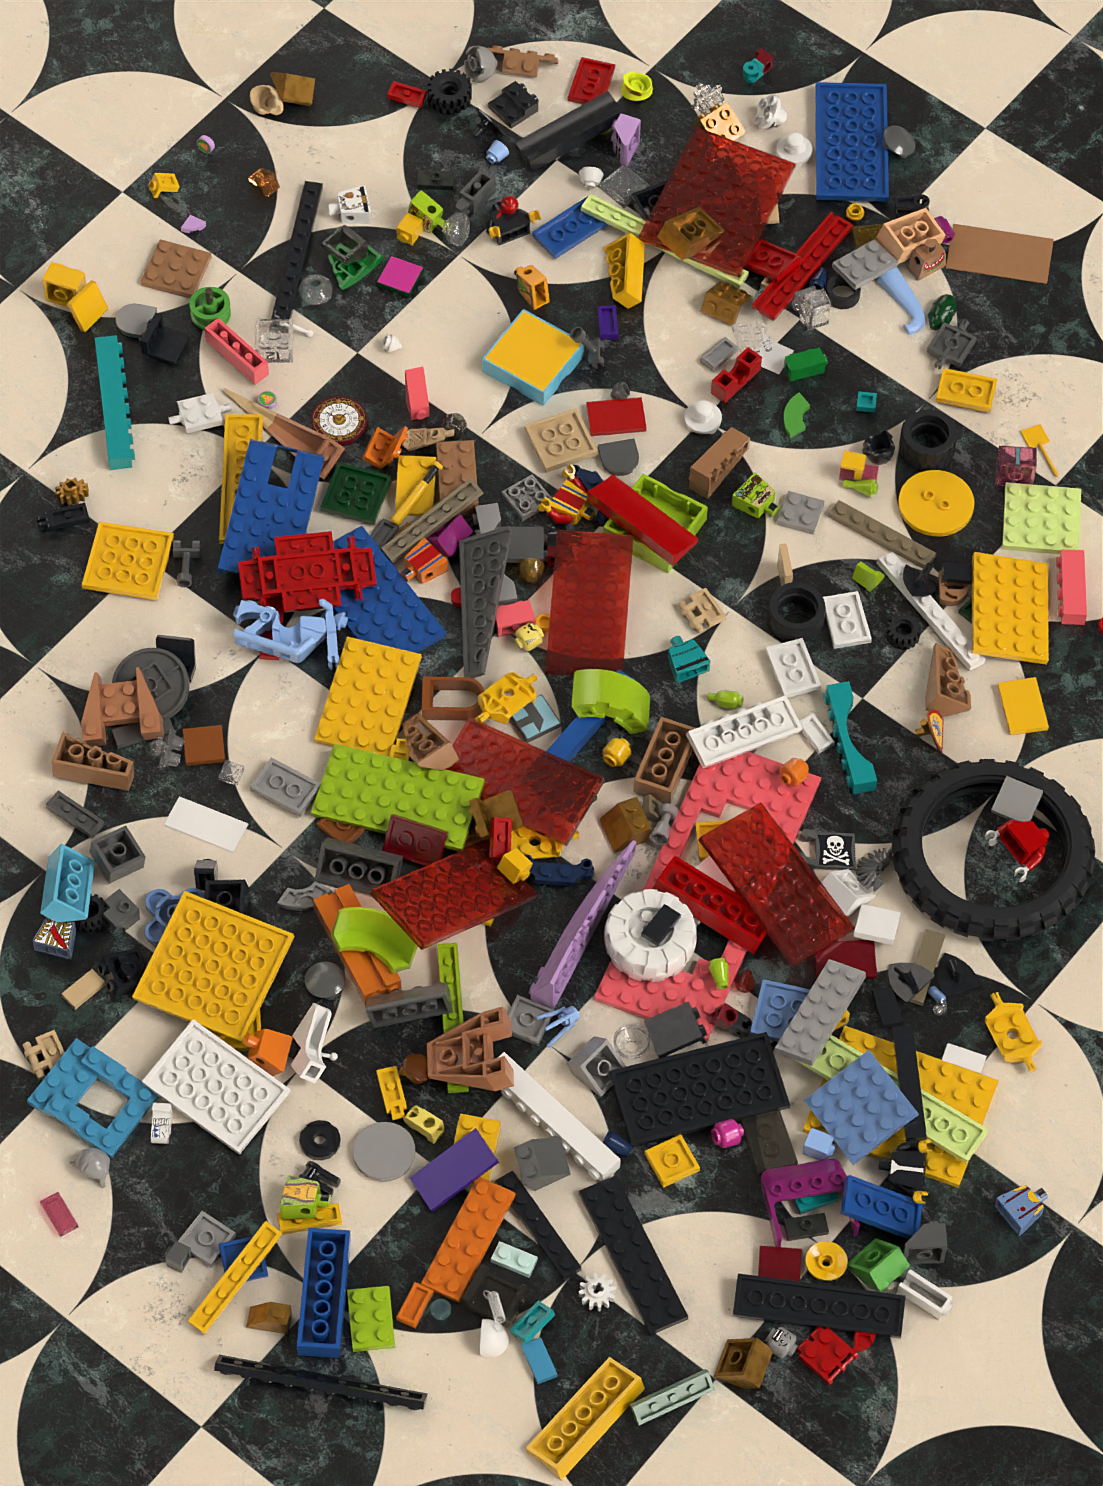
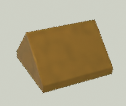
(294, 88)

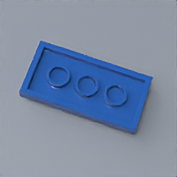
(567, 230)
(880, 1207)

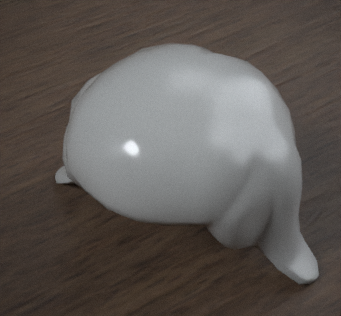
(93, 1163)

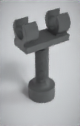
(579, 335)
(184, 579)

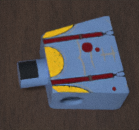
(1021, 1207)

